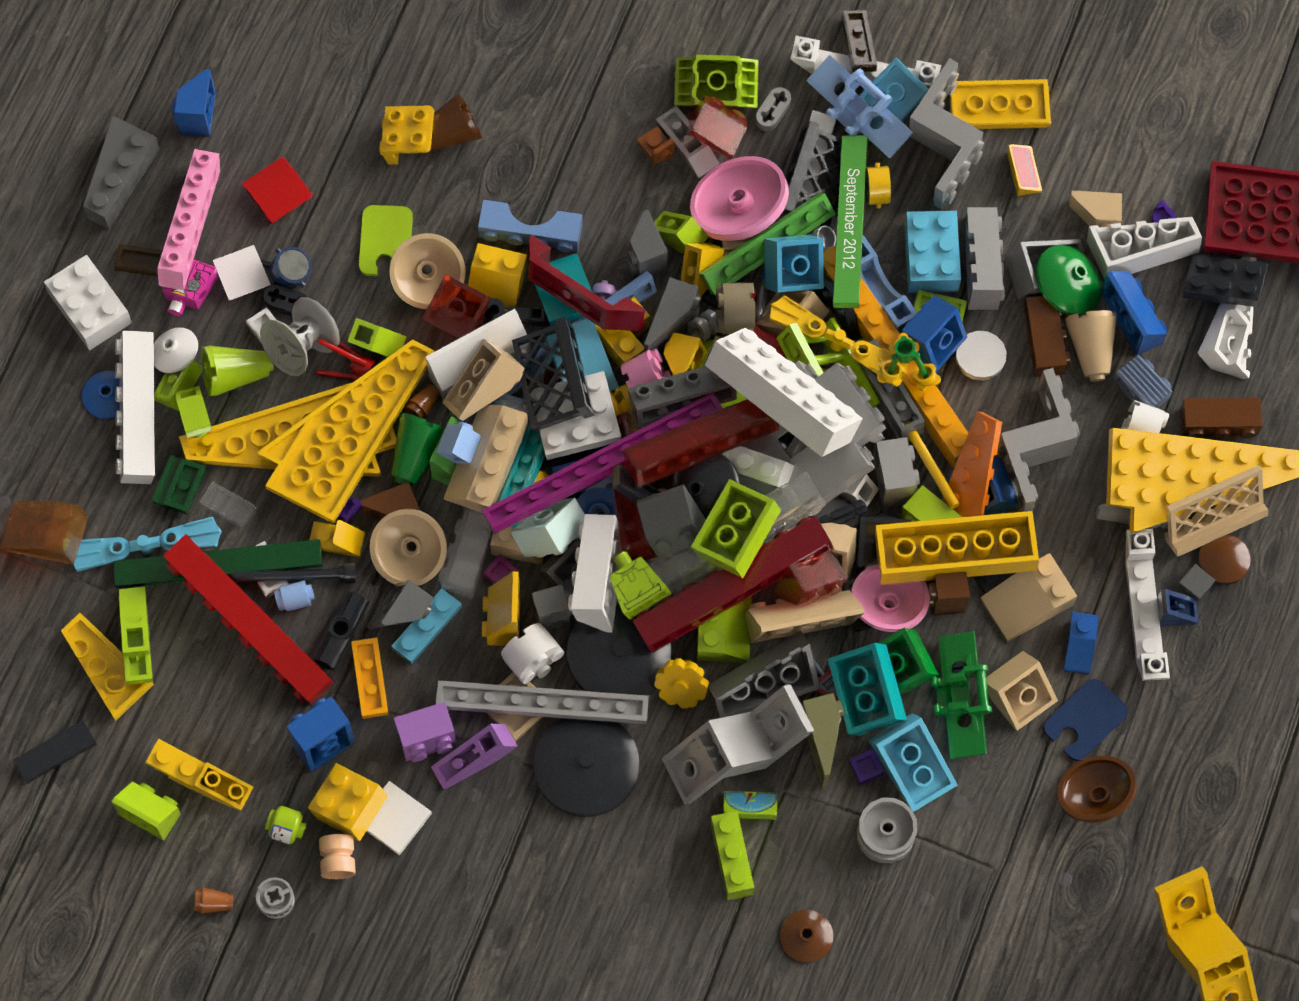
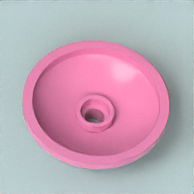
(907, 600)

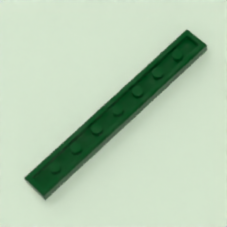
(244, 559)

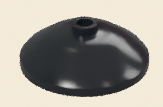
(712, 478)

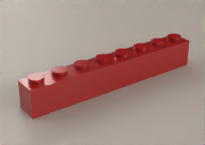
(252, 623)

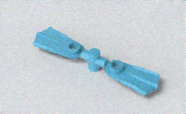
(100, 551)

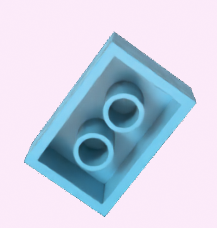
(932, 251)

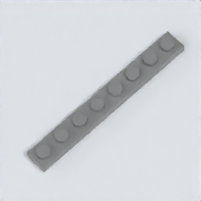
(543, 702)

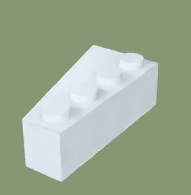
(1143, 244)

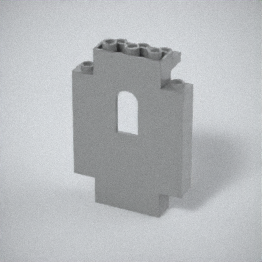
(841, 467)

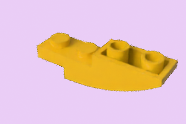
(199, 776)

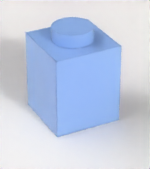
(459, 443)

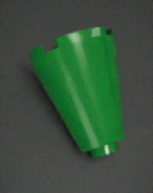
(414, 448)

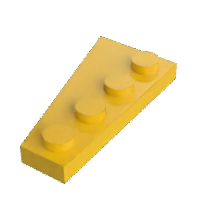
(103, 665)

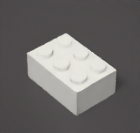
(88, 302)

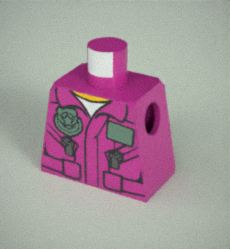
(198, 285)

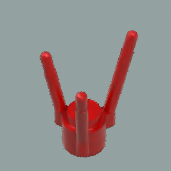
(360, 364)

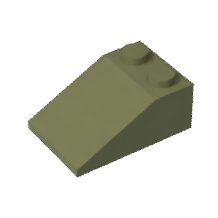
(825, 719)

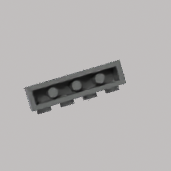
(664, 396)

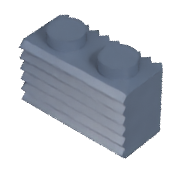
(1142, 383)

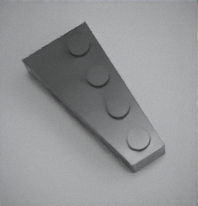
(119, 169)

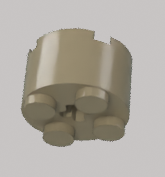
(736, 307)

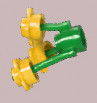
(905, 351)

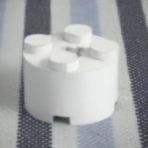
(1145, 418)
(532, 653)

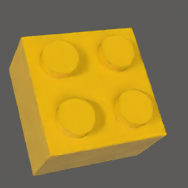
(347, 802)

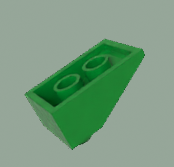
(909, 660)

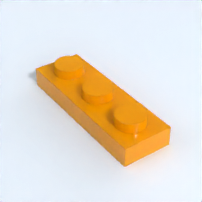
(369, 678)

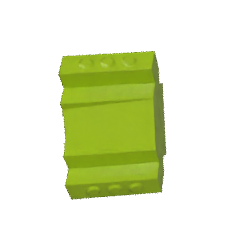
(724, 77)

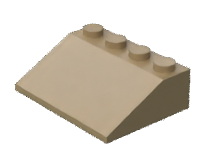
(787, 619)

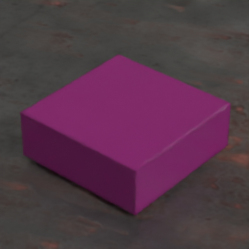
(499, 569)

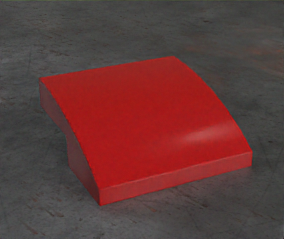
(277, 190)

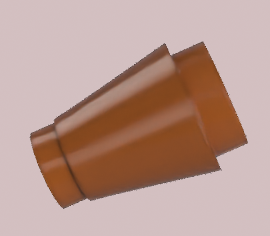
(422, 403)
(212, 901)

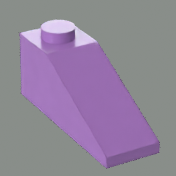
(474, 755)

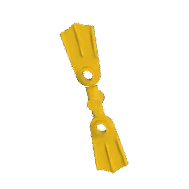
(789, 312)

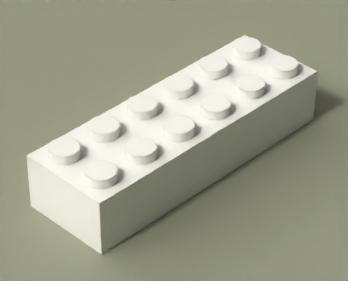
(783, 391)

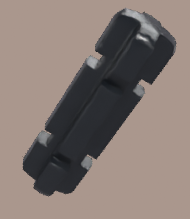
(845, 513)

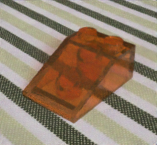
(45, 530)

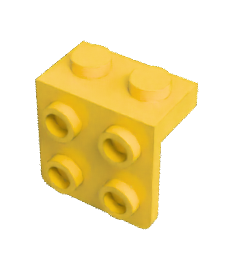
(406, 131)

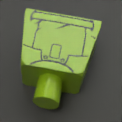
(636, 585)

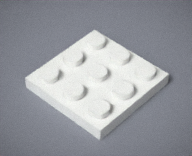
(579, 433)

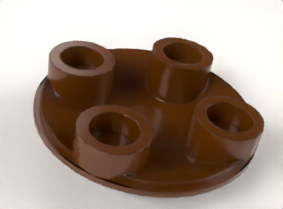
(1225, 559)

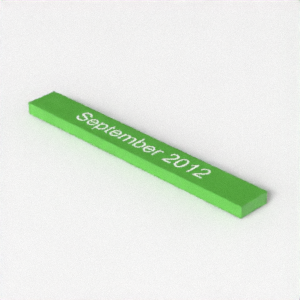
(850, 222)

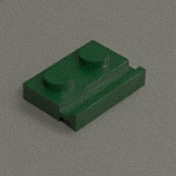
(179, 484)

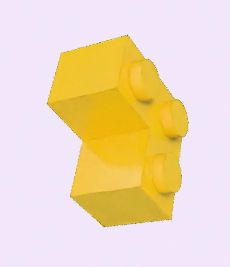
(623, 344)

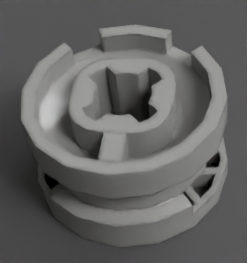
(275, 897)

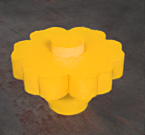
(681, 683)

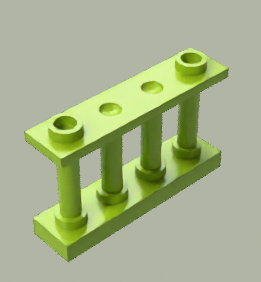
(796, 348)

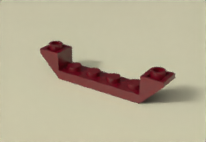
(620, 316)

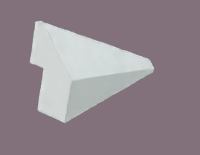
(1226, 339)

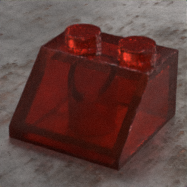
(717, 126)
(456, 308)
(811, 580)

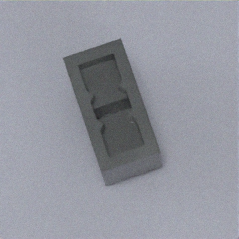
(552, 607)

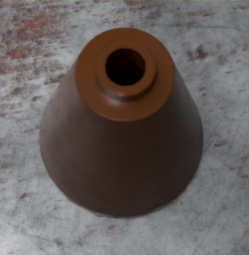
(453, 125)

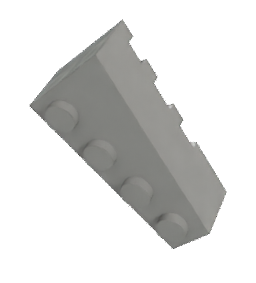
(984, 258)

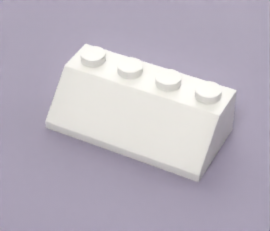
(448, 362)
(593, 592)

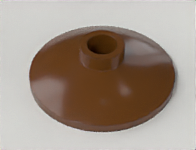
(801, 948)

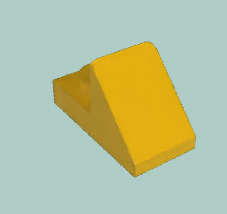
(339, 538)

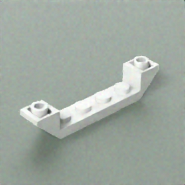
(808, 56)
(1143, 605)

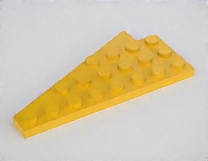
(240, 439)
(333, 445)
(1159, 469)

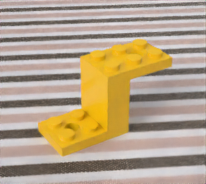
(1203, 939)

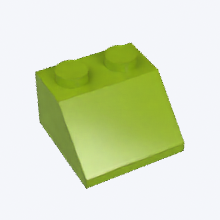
(146, 809)

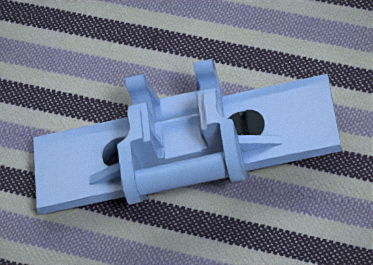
(853, 112)

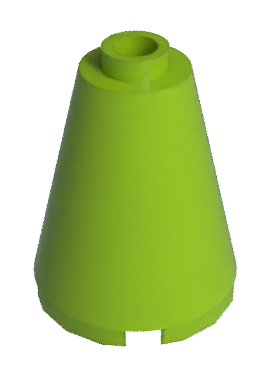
(232, 368)

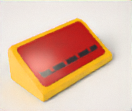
(1023, 170)

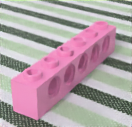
(188, 219)

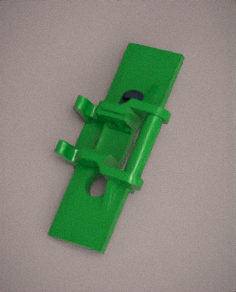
(958, 666)

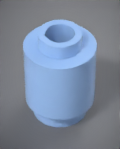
(294, 596)

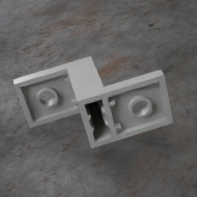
(946, 134)
(1038, 441)
(737, 744)

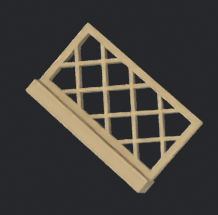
(1225, 518)

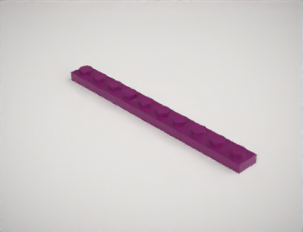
(588, 470)

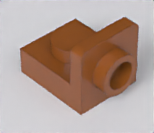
(656, 146)

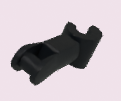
(524, 313)

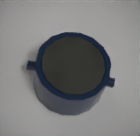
(290, 267)

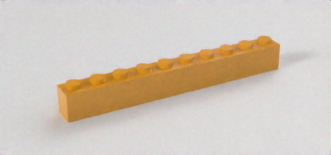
(875, 324)

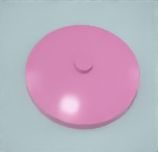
(739, 198)

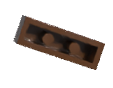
(1045, 336)
(1221, 417)

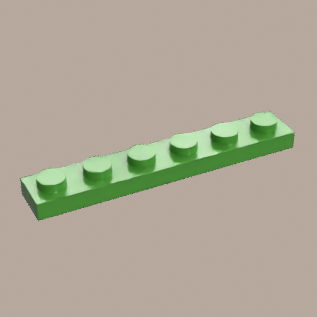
(752, 252)

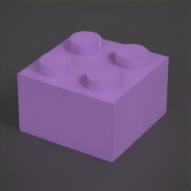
(425, 732)

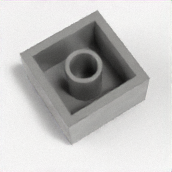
(895, 471)

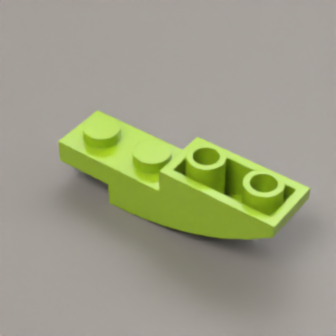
(135, 635)

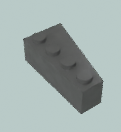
(764, 675)

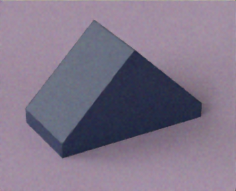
(1176, 609)

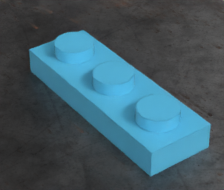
(424, 631)

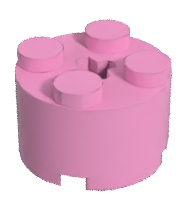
(645, 368)

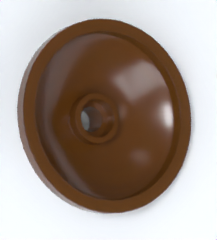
(1093, 780)

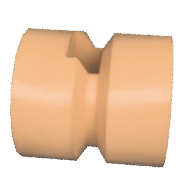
(337, 860)

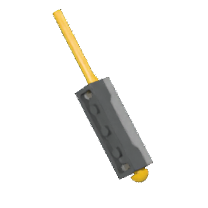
(906, 422)

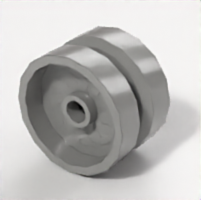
(901, 828)

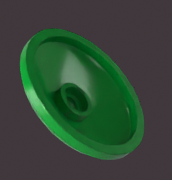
(1068, 280)

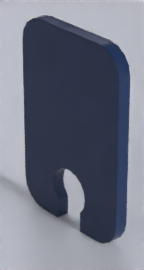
(1091, 713)

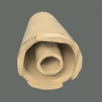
(1093, 342)

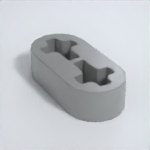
(769, 106)

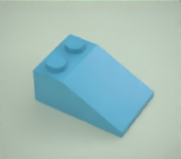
(913, 761)

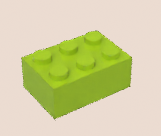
(736, 528)

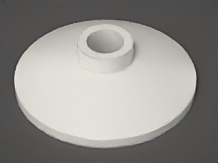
(175, 350)

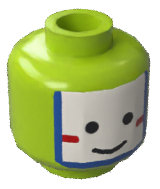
(285, 825)

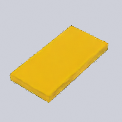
(1002, 103)

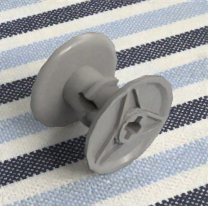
(289, 344)

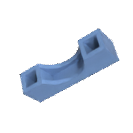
(559, 232)
(894, 304)

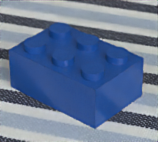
(320, 733)

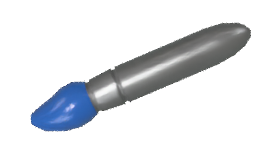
(761, 297)

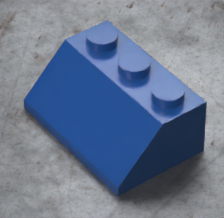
(1133, 311)

